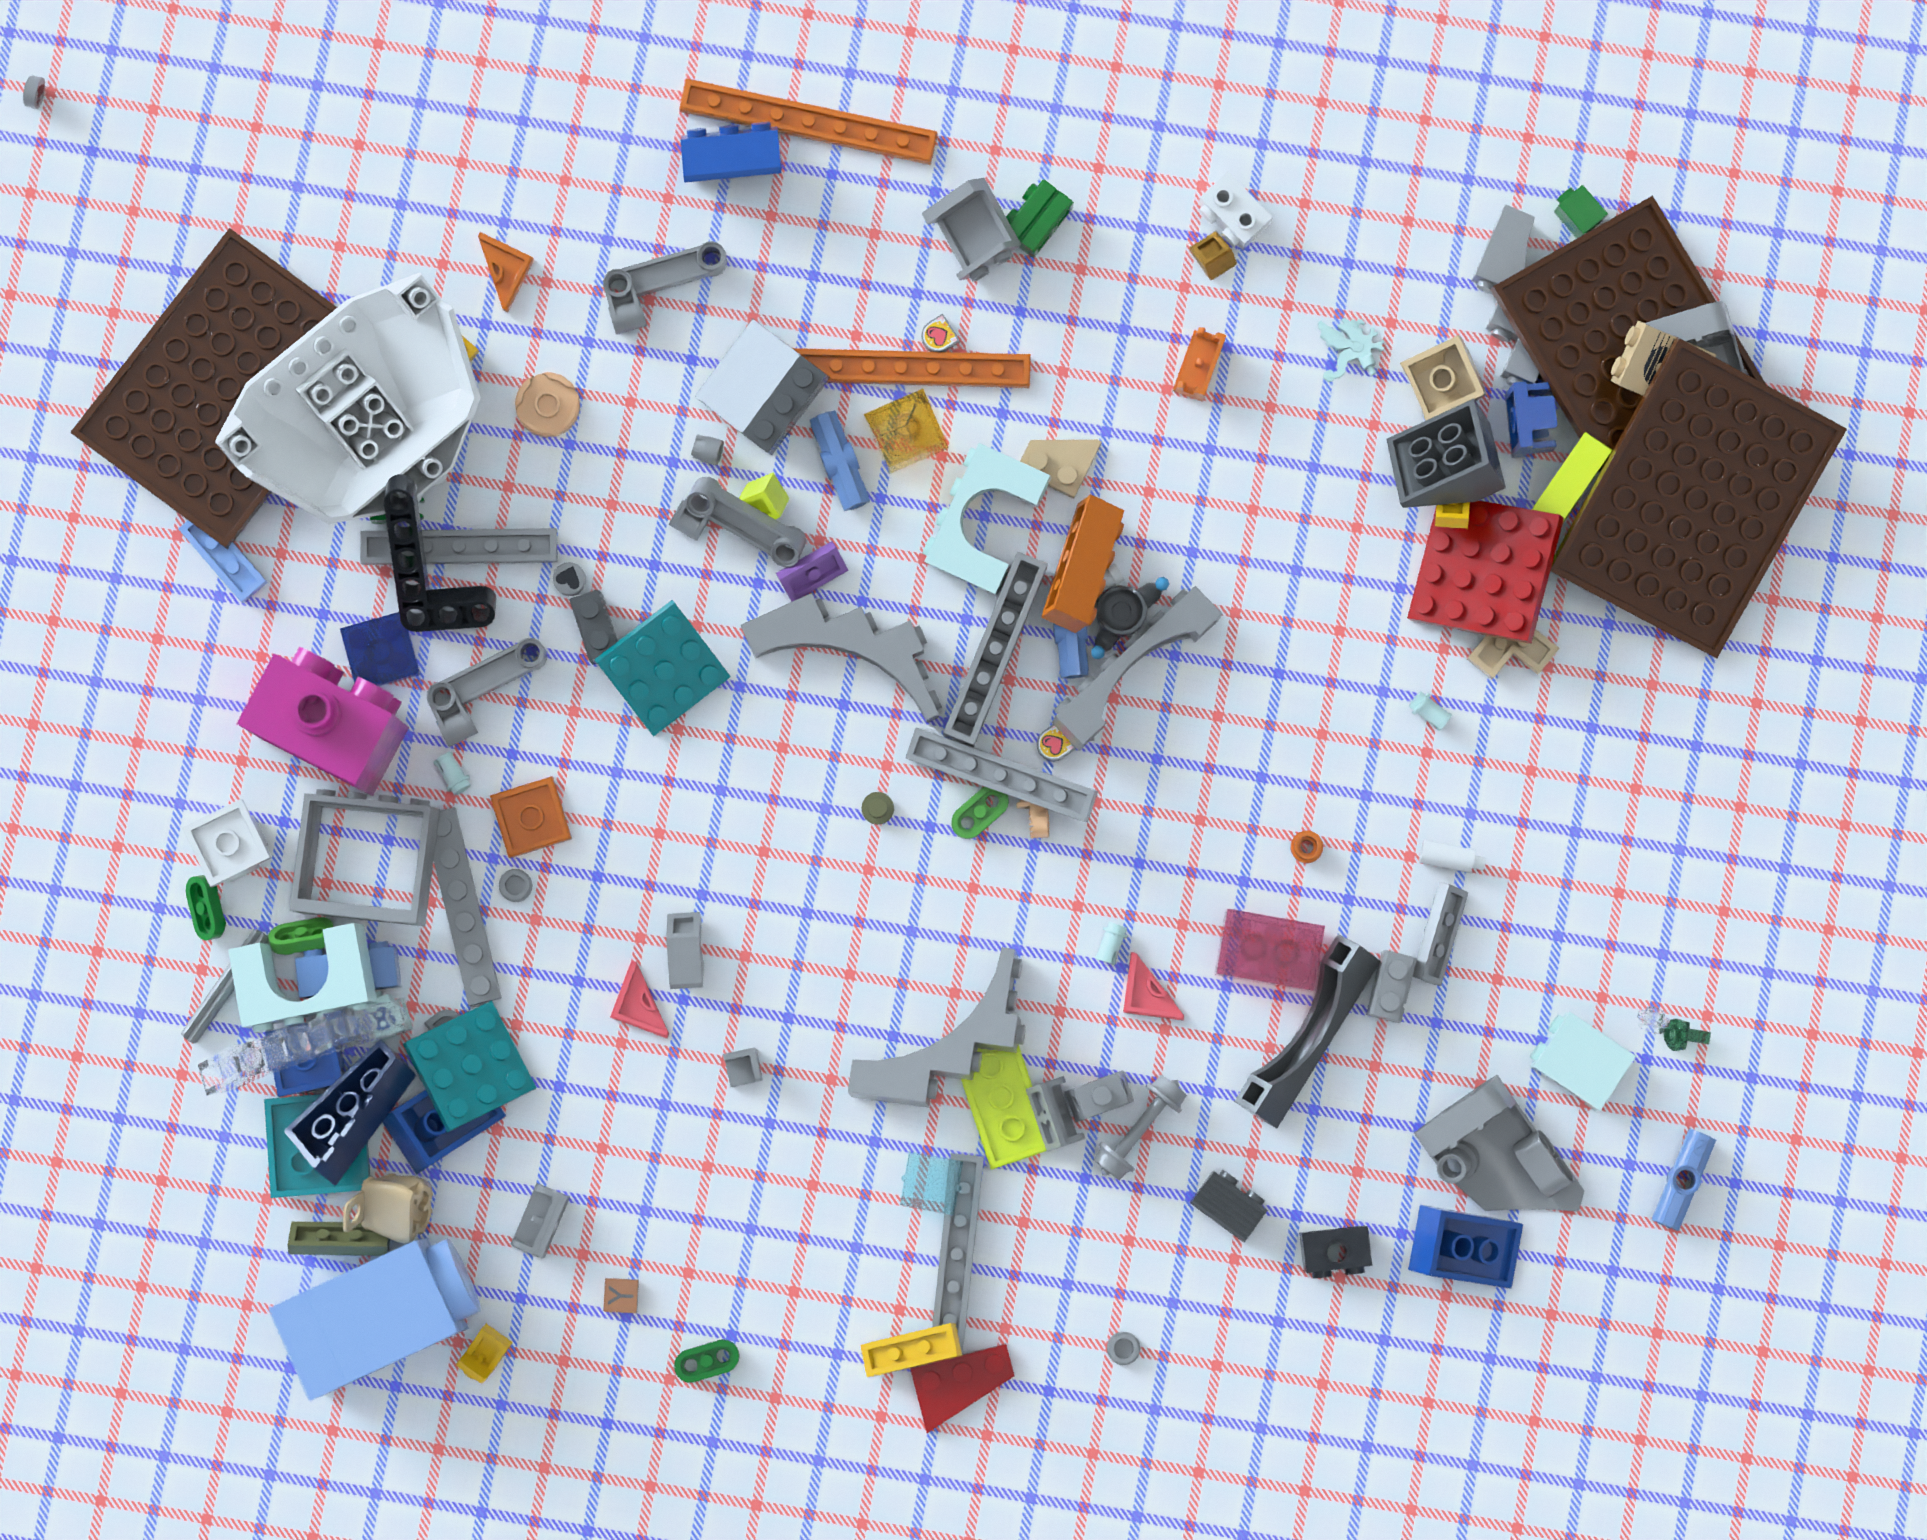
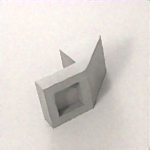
(684, 950)

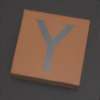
(621, 1295)

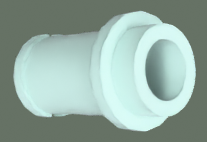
(1429, 710)
(452, 773)
(1111, 943)

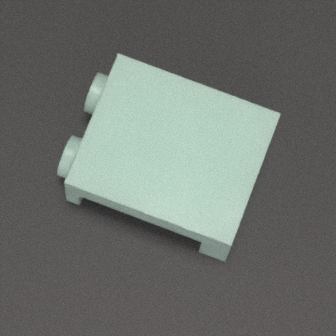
(1581, 1060)

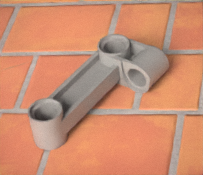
(656, 276)
(738, 519)
(477, 681)

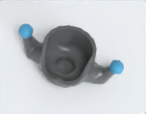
(1123, 612)

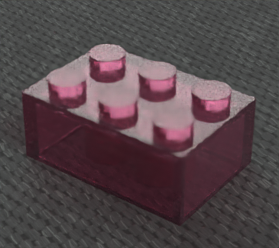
(1269, 950)

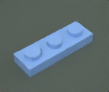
(228, 564)

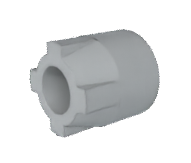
(707, 449)

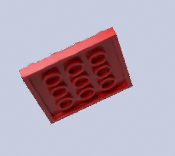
(1487, 574)

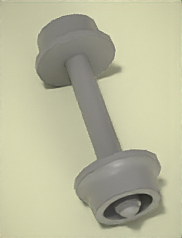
(1167, 1094)

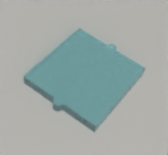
(931, 1183)

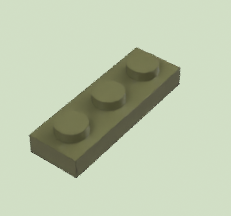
(330, 1239)

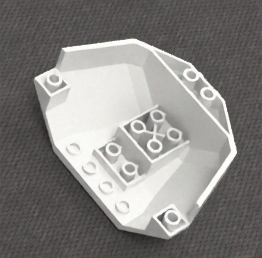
(356, 402)

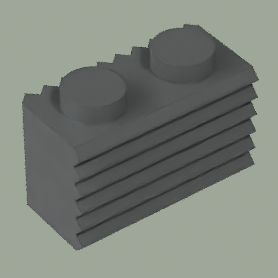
(593, 623)
(1228, 1205)

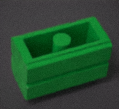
(1039, 216)

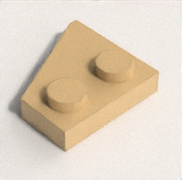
(1063, 460)

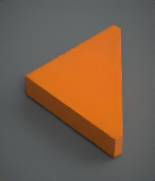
(507, 268)

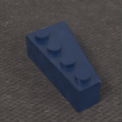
(350, 1111)

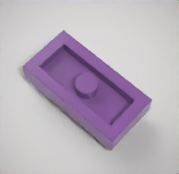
(812, 571)

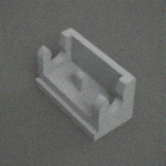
(1053, 1114)
(540, 1221)

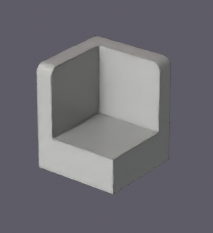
(743, 1067)

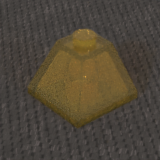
(906, 431)

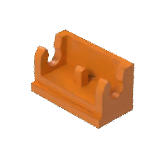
(1199, 364)

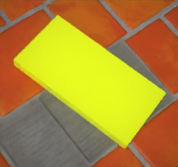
(1003, 1108)

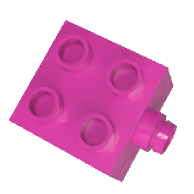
(323, 724)

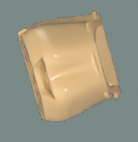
(391, 1207)

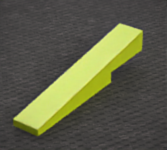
(1573, 477)

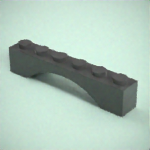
(1342, 978)

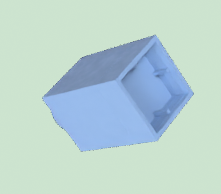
(376, 1315)

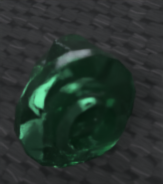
(1679, 1034)

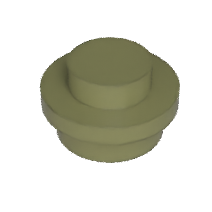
(877, 808)

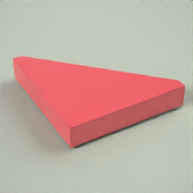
(1146, 995)
(637, 1005)

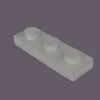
(1440, 933)

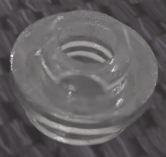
(1653, 1020)

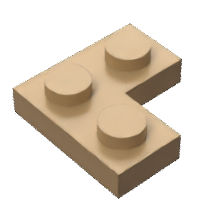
(1494, 652)

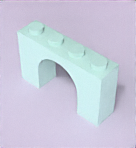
(986, 472)
(347, 983)

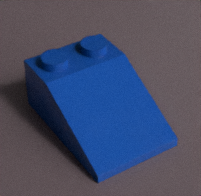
(422, 1135)
(1465, 1247)

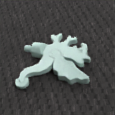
(1356, 347)

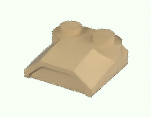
(1444, 377)

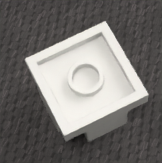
(227, 843)

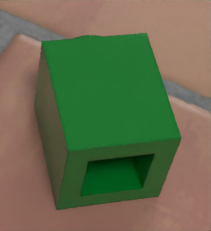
(1579, 211)

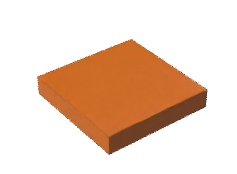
(530, 817)

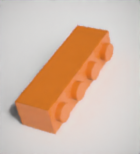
(1083, 564)

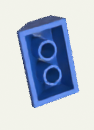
(730, 152)

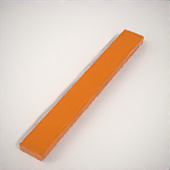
(809, 121)
(921, 367)

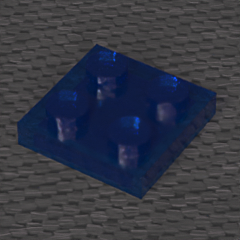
(380, 650)

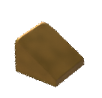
(1213, 255)

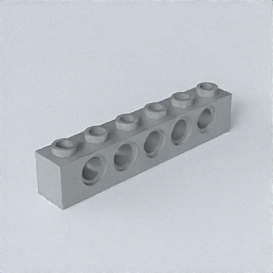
(995, 649)

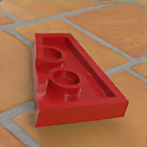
(958, 1382)

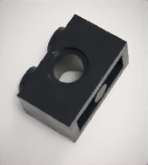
(1316, 1244)

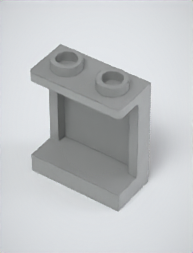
(974, 228)

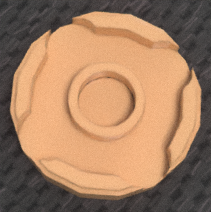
(547, 404)

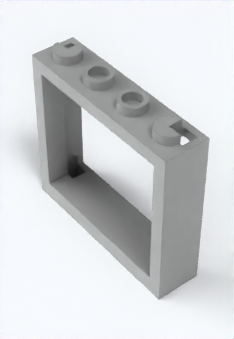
(307, 852)

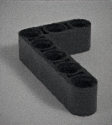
(415, 568)

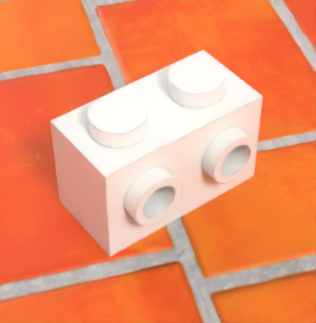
(1234, 211)

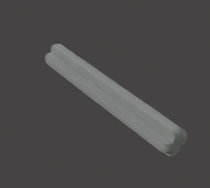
(217, 996)

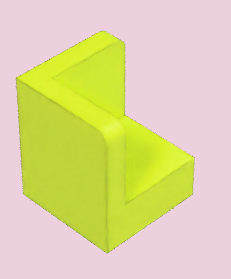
(766, 495)

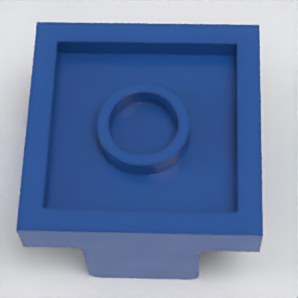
(1530, 418)
(309, 1075)

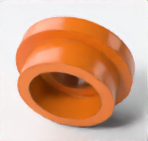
(1311, 837)

